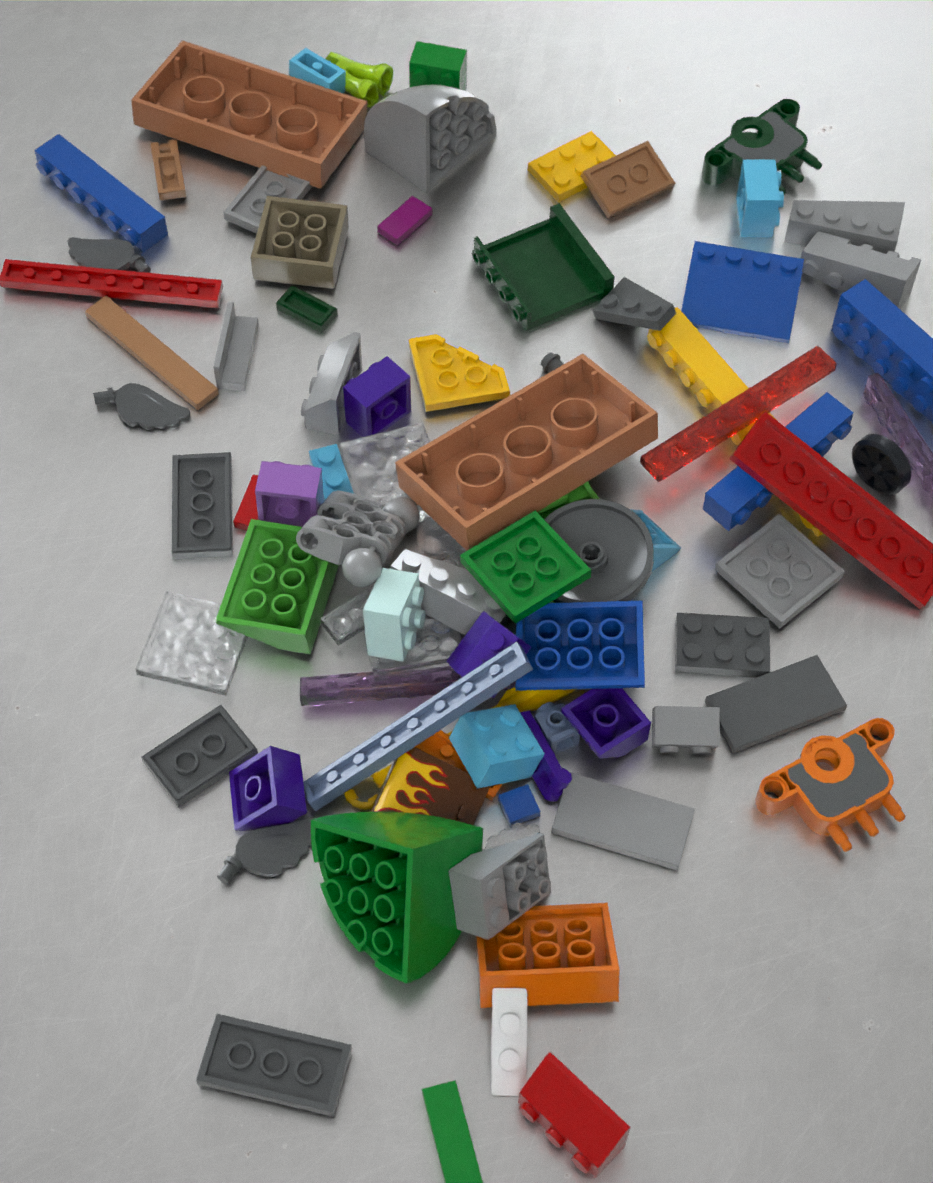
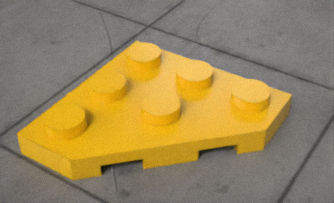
(453, 375)

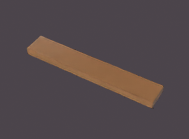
(152, 353)

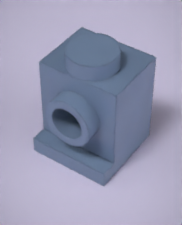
(560, 735)

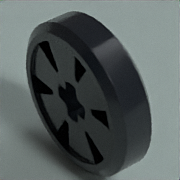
(881, 464)

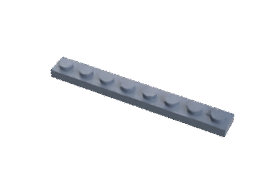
(417, 726)

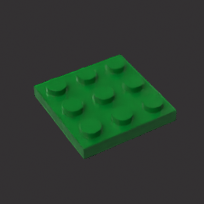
(525, 566)

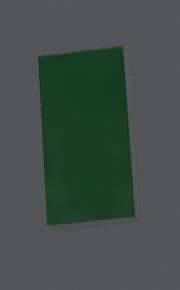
(306, 308)

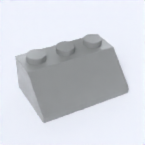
(325, 406)

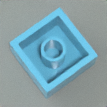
(759, 198)
(496, 746)

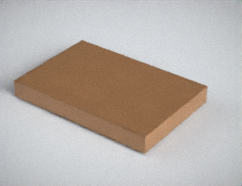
(627, 179)

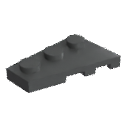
(634, 306)

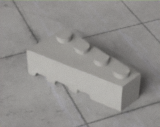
(858, 221)
(845, 265)
(450, 592)

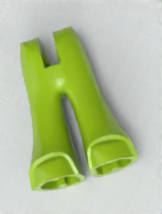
(362, 79)

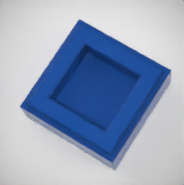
(519, 805)

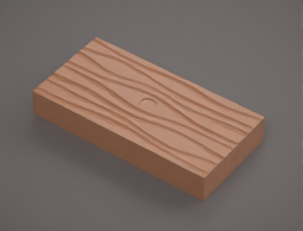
(250, 113)
(527, 451)

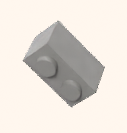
(686, 728)

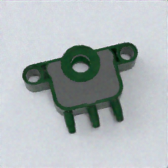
(775, 140)

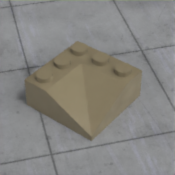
(300, 242)

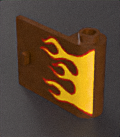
(429, 787)

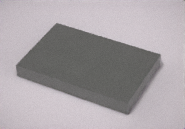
(199, 755)

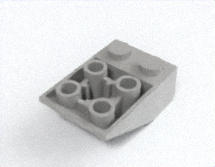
(499, 885)

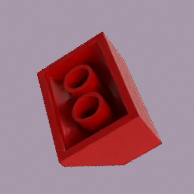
(573, 1116)

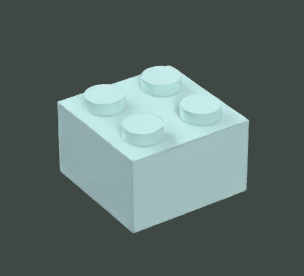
(393, 614)

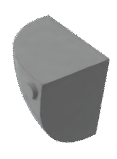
(427, 132)

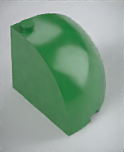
(393, 884)

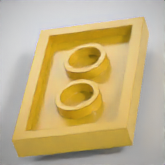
(562, 167)

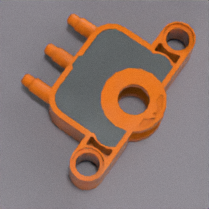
(840, 796)

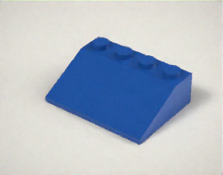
(742, 291)
(584, 646)

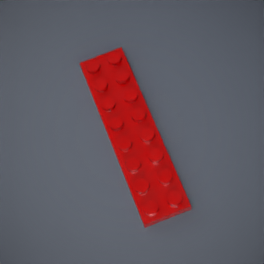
(838, 508)

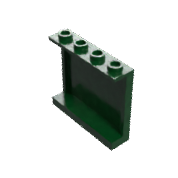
(544, 269)

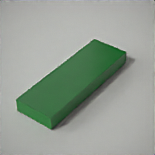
(451, 1133)

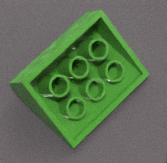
(276, 589)

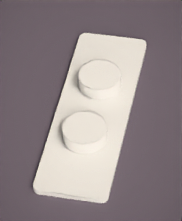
(508, 1041)

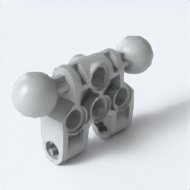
(357, 533)

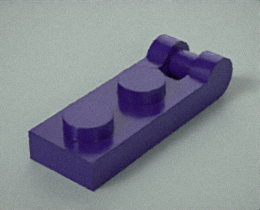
(549, 774)

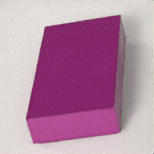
(404, 220)

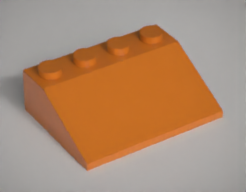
(554, 954)

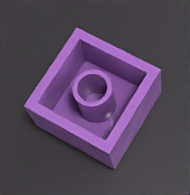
(288, 492)

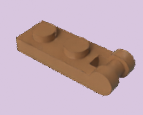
(168, 170)

